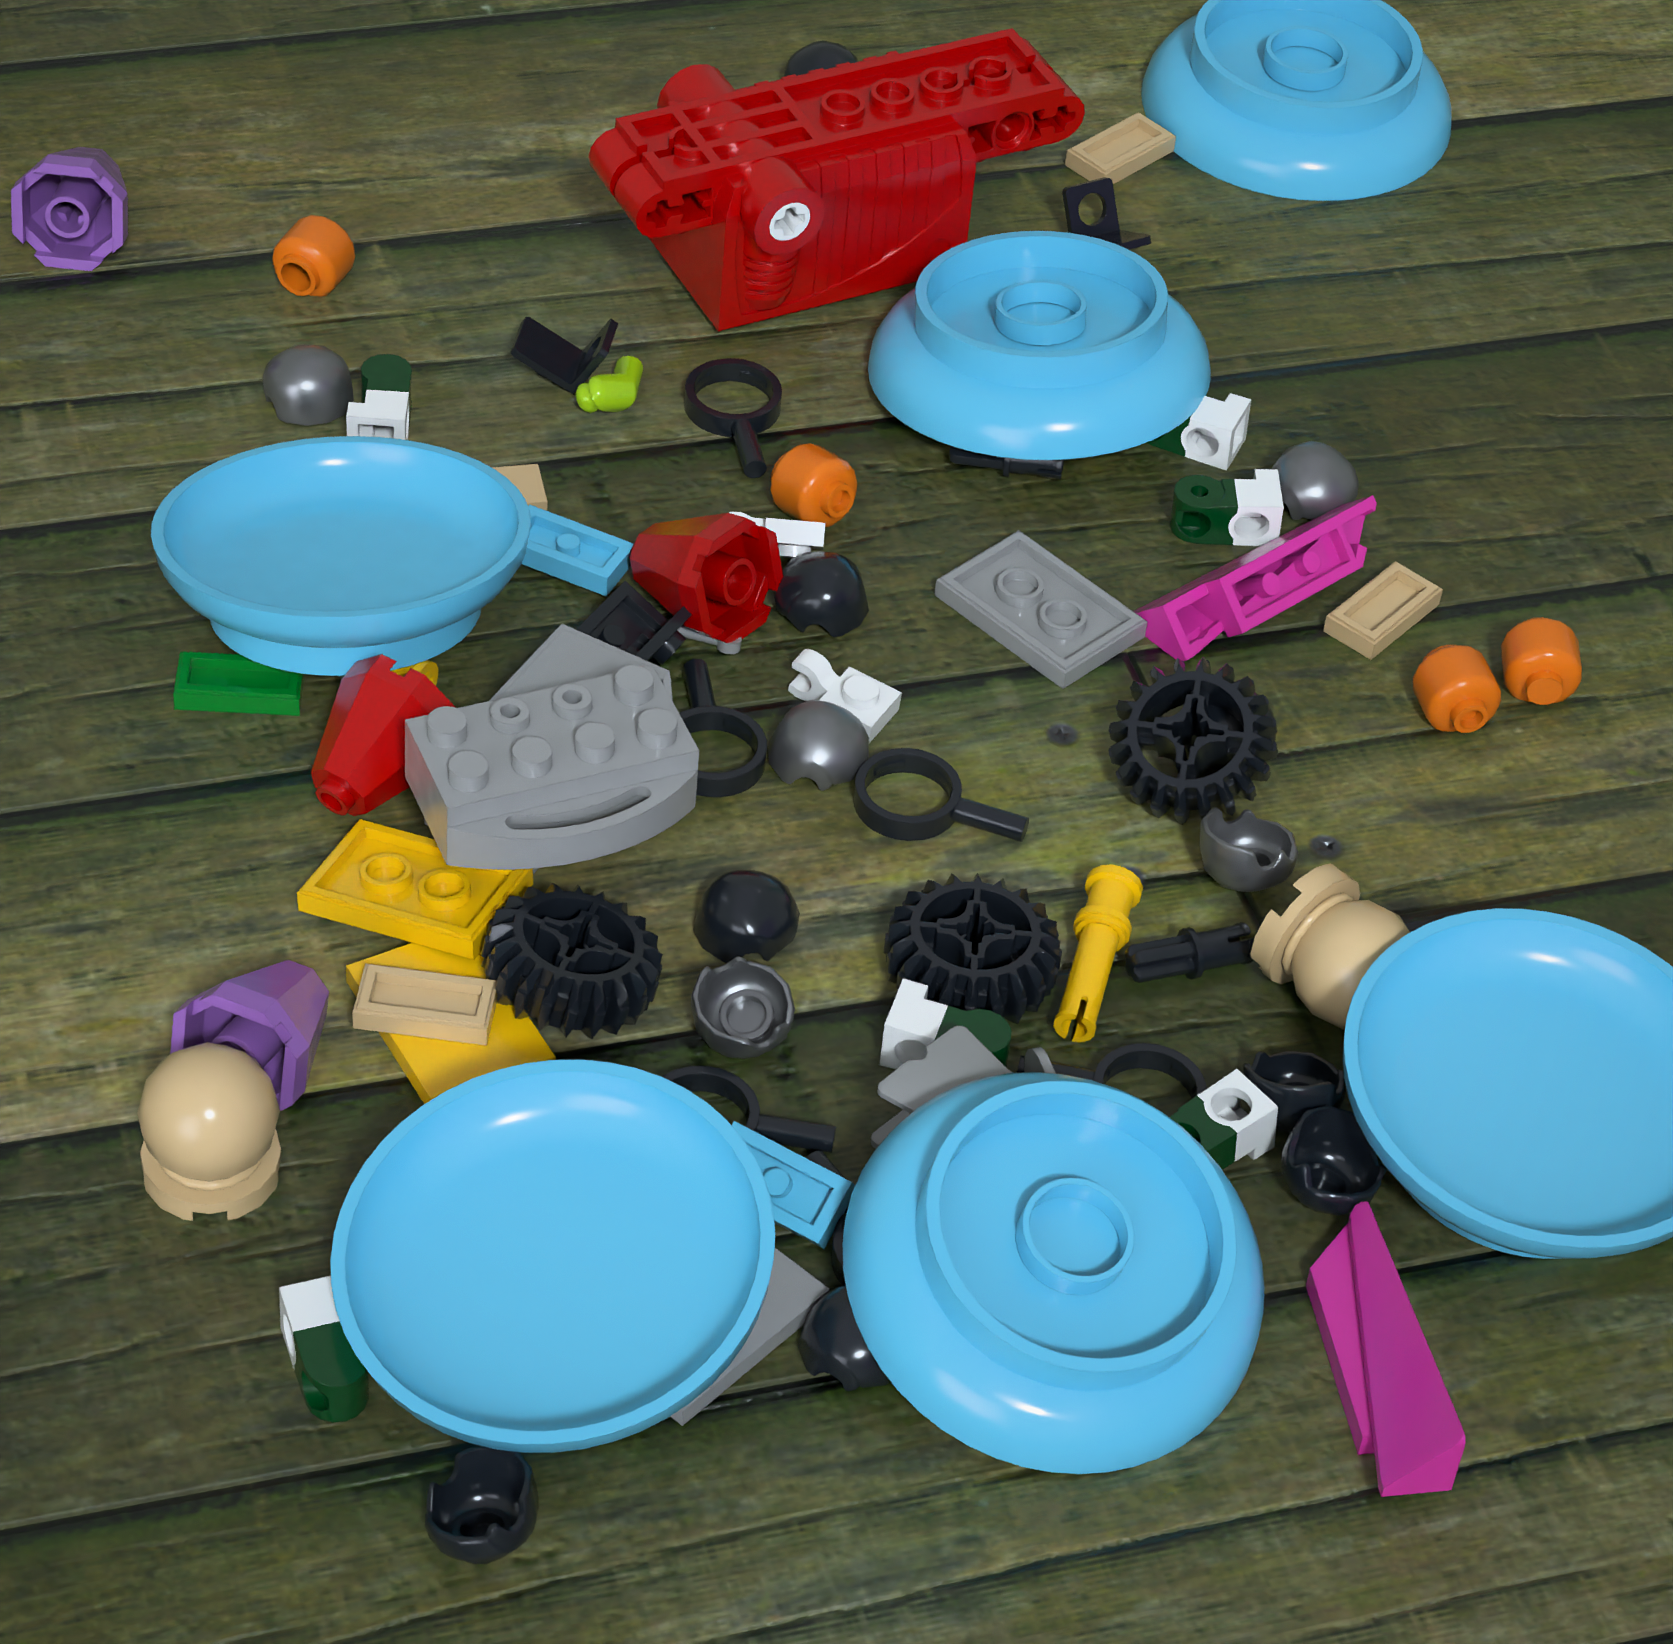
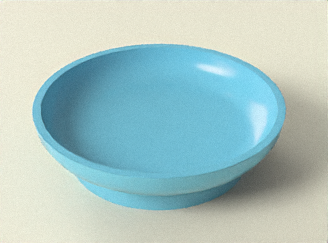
(1300, 97)
(1040, 349)
(341, 549)
(1521, 1081)
(553, 1255)
(1054, 1273)

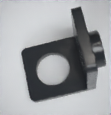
(1107, 226)
(556, 357)

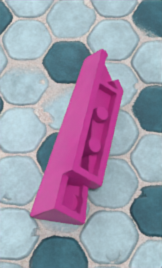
(1259, 582)
(1383, 1363)

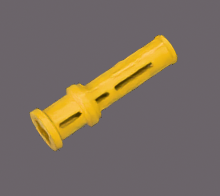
(1101, 931)

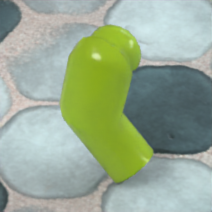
(612, 391)

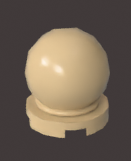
(1325, 941)
(209, 1132)

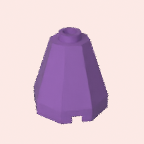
(71, 208)
(266, 1014)

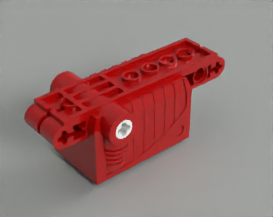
(828, 174)

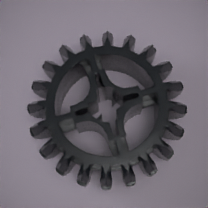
(1145, 729)
(1011, 942)
(572, 960)

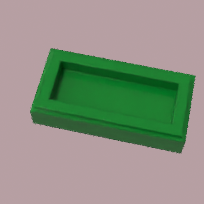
(235, 685)

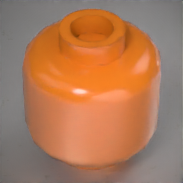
(313, 256)
(813, 484)
(1454, 687)

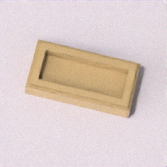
(1121, 149)
(1382, 610)
(425, 1004)

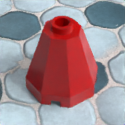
(713, 569)
(364, 737)

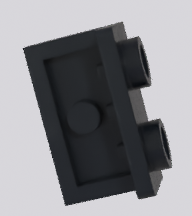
(636, 625)

